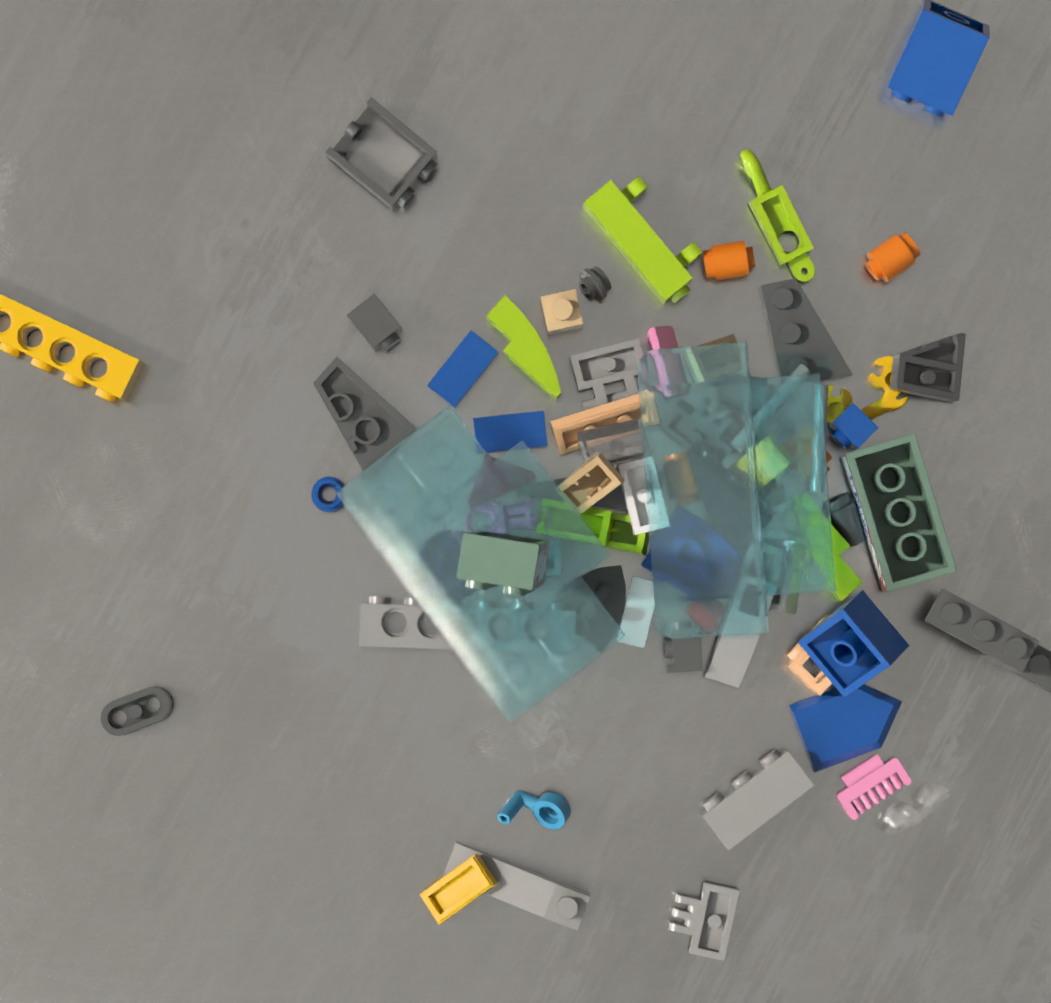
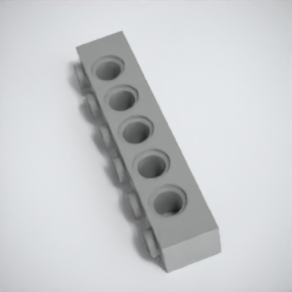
(376, 633)

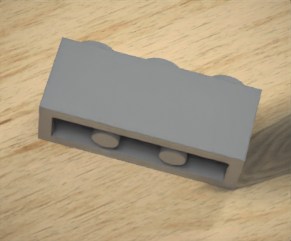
(756, 798)

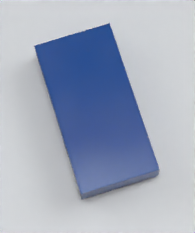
(463, 369)
(505, 431)

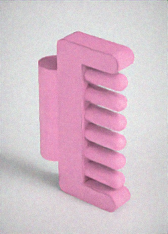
(867, 776)

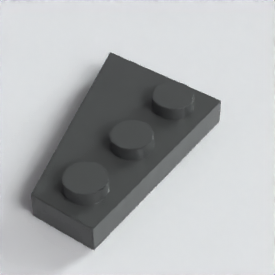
(799, 333)
(361, 414)

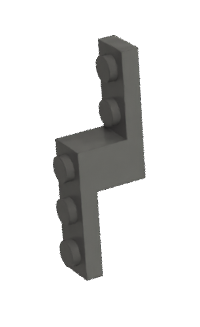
(992, 637)

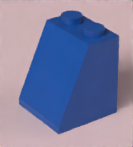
(938, 58)

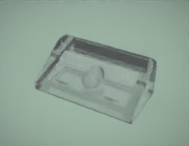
(617, 442)

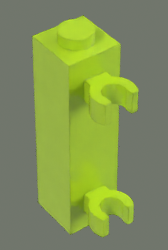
(638, 241)

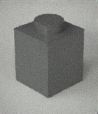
(375, 324)

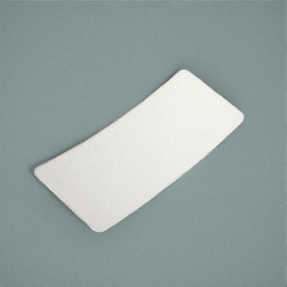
(638, 612)

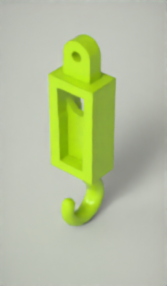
(777, 215)

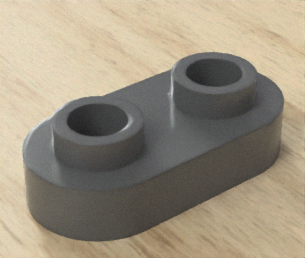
(136, 710)

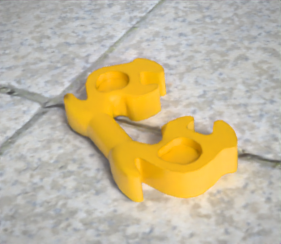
(885, 404)

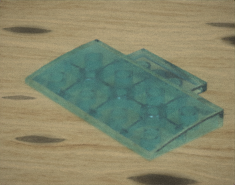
(416, 512)

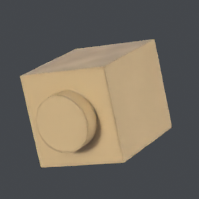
(561, 312)

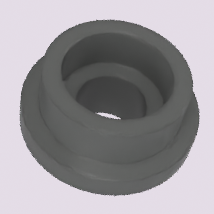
(594, 283)

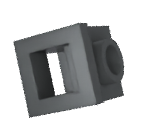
(685, 654)

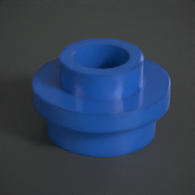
(317, 494)

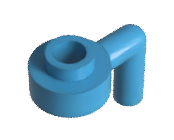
(549, 810)

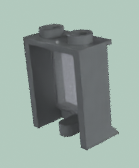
(383, 155)

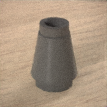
(846, 518)

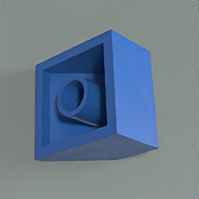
(854, 644)

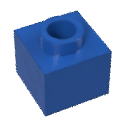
(852, 427)

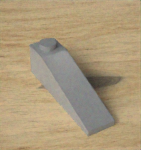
(528, 889)

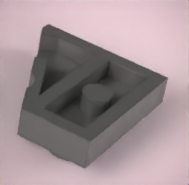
(931, 369)

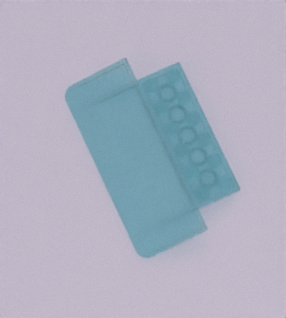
(731, 489)

